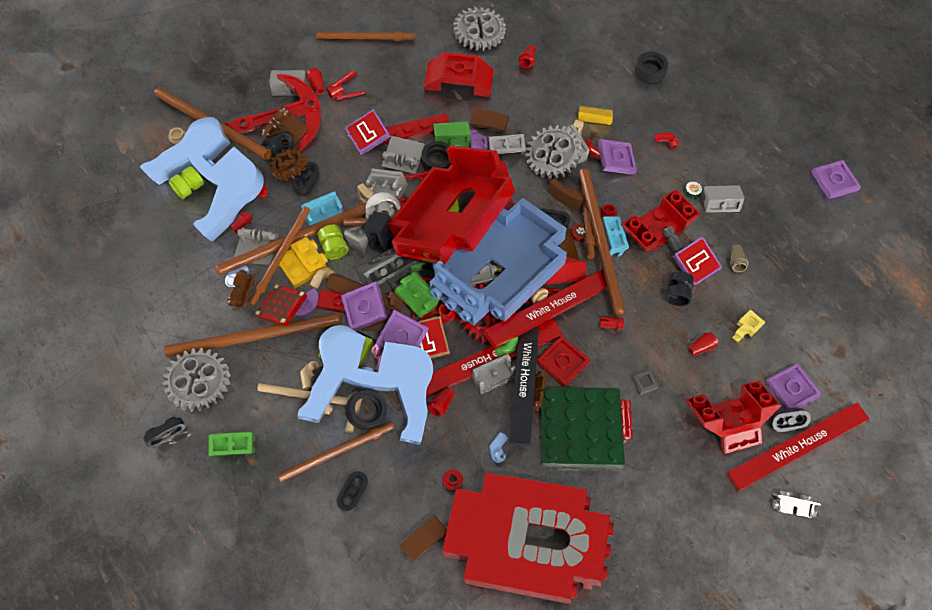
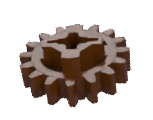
(288, 164)

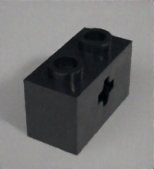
(379, 232)

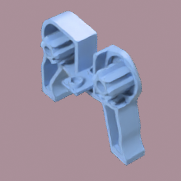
(233, 175)
(400, 370)

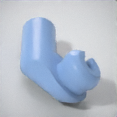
(231, 275)
(496, 448)

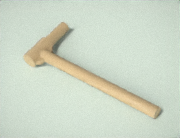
(306, 394)

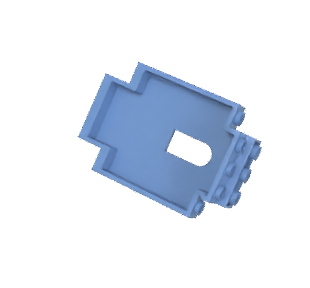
(521, 243)

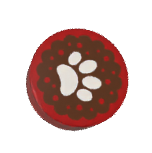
(578, 232)

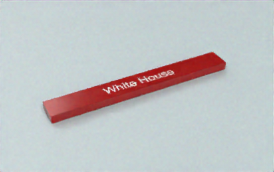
(546, 309)
(462, 369)
(797, 446)

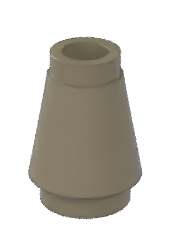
(738, 259)

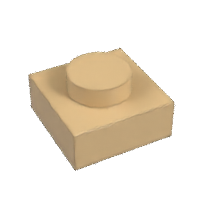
(364, 193)

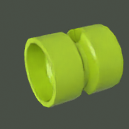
(185, 182)
(332, 242)

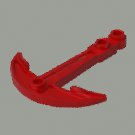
(298, 109)

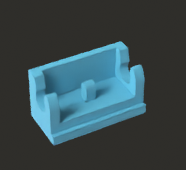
(323, 208)
(615, 235)

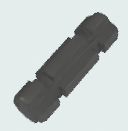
(673, 240)

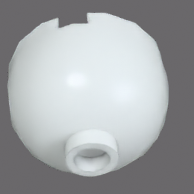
(381, 203)

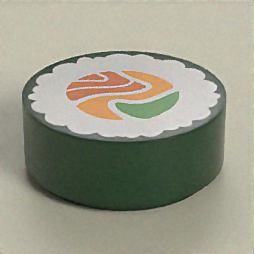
(693, 189)

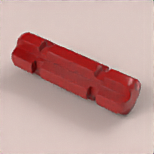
(626, 418)

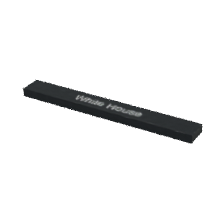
(524, 386)

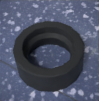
(653, 58)
(435, 147)
(379, 402)

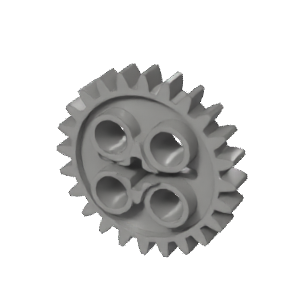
(490, 26)
(553, 152)
(180, 374)

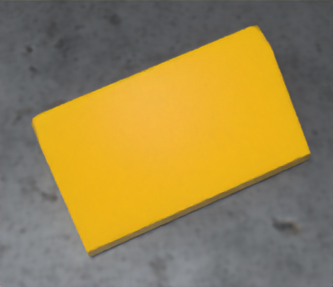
(595, 115)

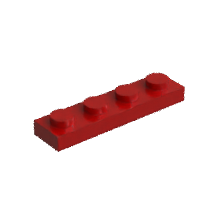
(416, 128)

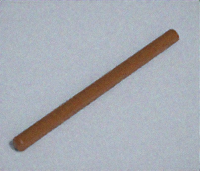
(197, 114)
(601, 241)
(274, 246)
(253, 335)

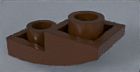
(488, 119)
(567, 197)
(423, 538)

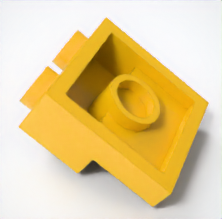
(302, 262)

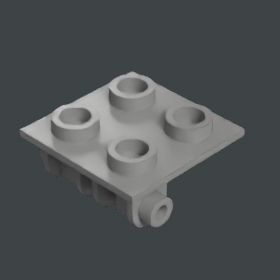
(403, 155)
(253, 239)

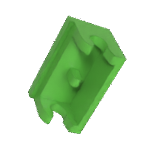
(453, 133)
(417, 294)
(231, 443)

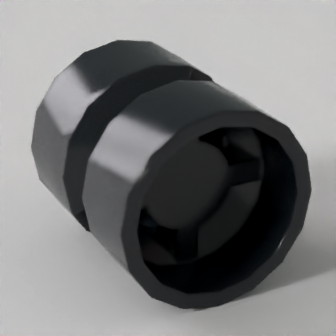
(680, 288)

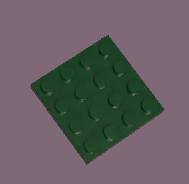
(581, 427)

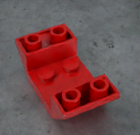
(461, 70)
(672, 211)
(736, 415)

